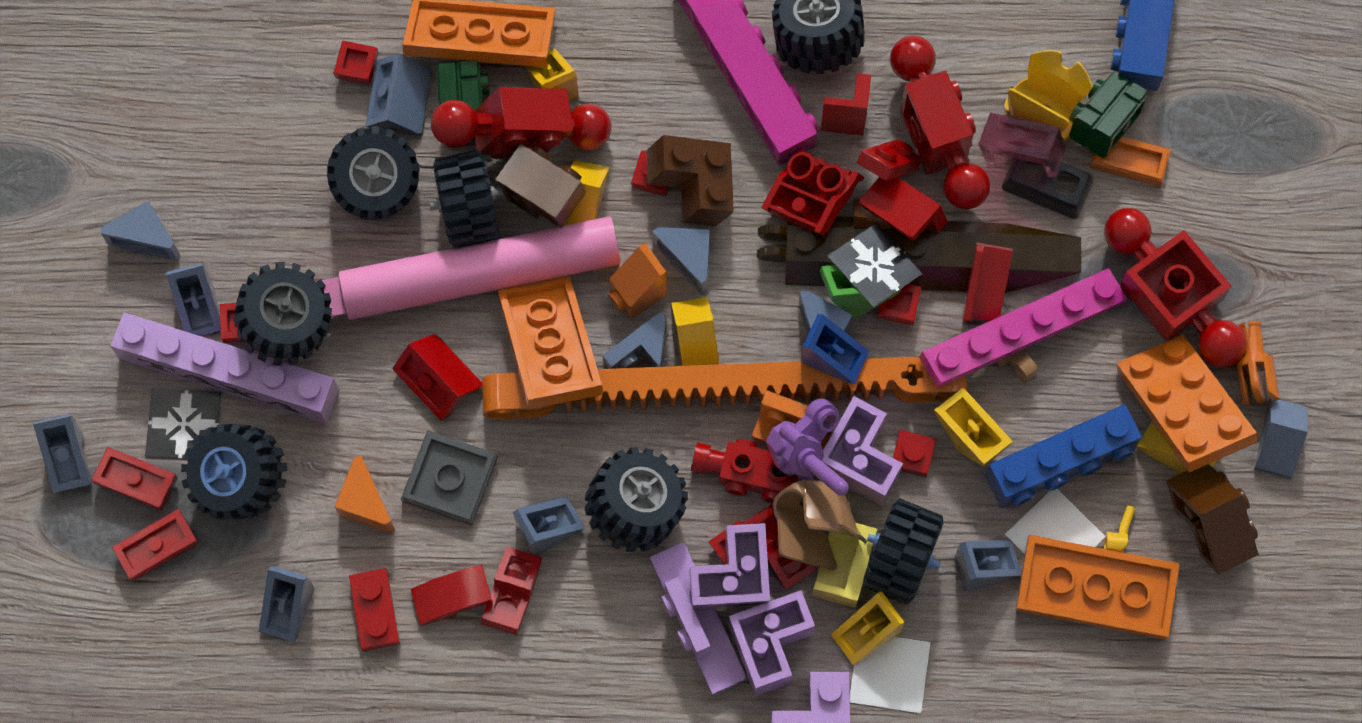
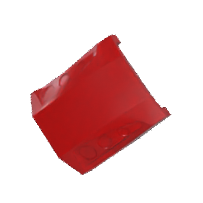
(811, 192)

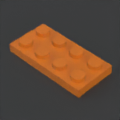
(480, 32)
(549, 342)
(1186, 403)
(1097, 587)

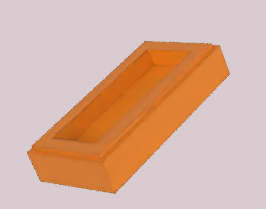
(1135, 161)

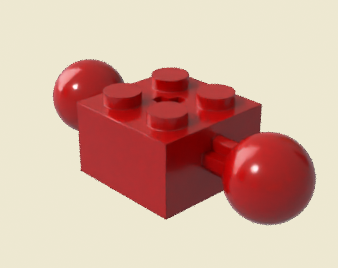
(520, 116)
(938, 123)
(1172, 309)

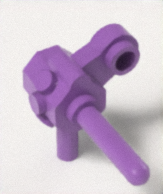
(798, 447)

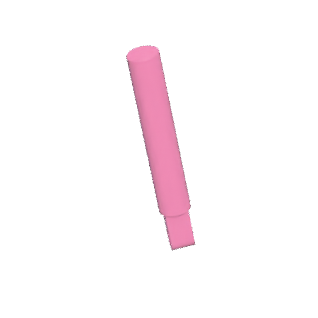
(473, 269)

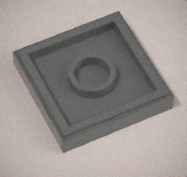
(449, 477)

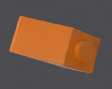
(638, 282)

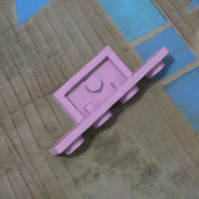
(700, 626)

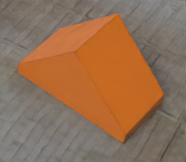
(361, 500)

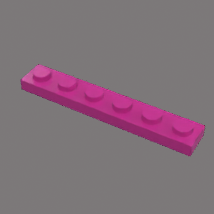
(1022, 328)

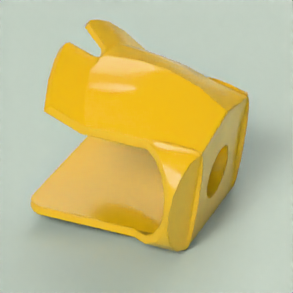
(1049, 91)

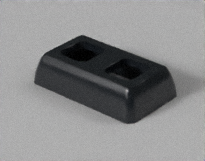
(1044, 192)

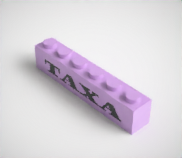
(224, 368)

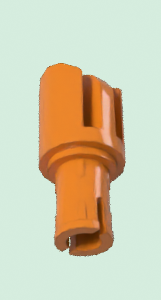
(1254, 363)

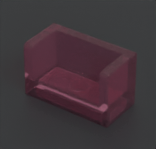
(1022, 141)

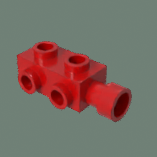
(737, 481)

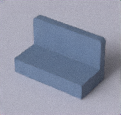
(399, 94)

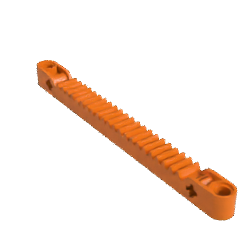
(506, 398)

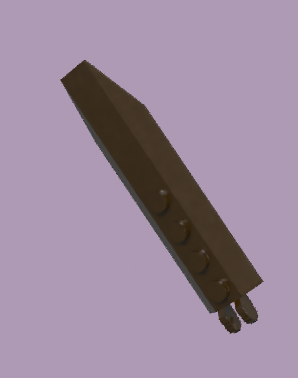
(941, 257)

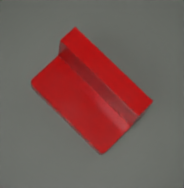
(848, 115)
(903, 207)
(987, 282)
(436, 375)

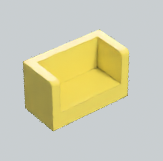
(852, 558)

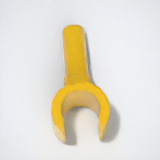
(1119, 540)

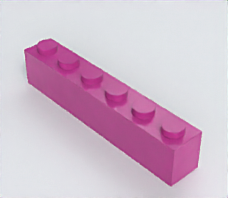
(753, 76)

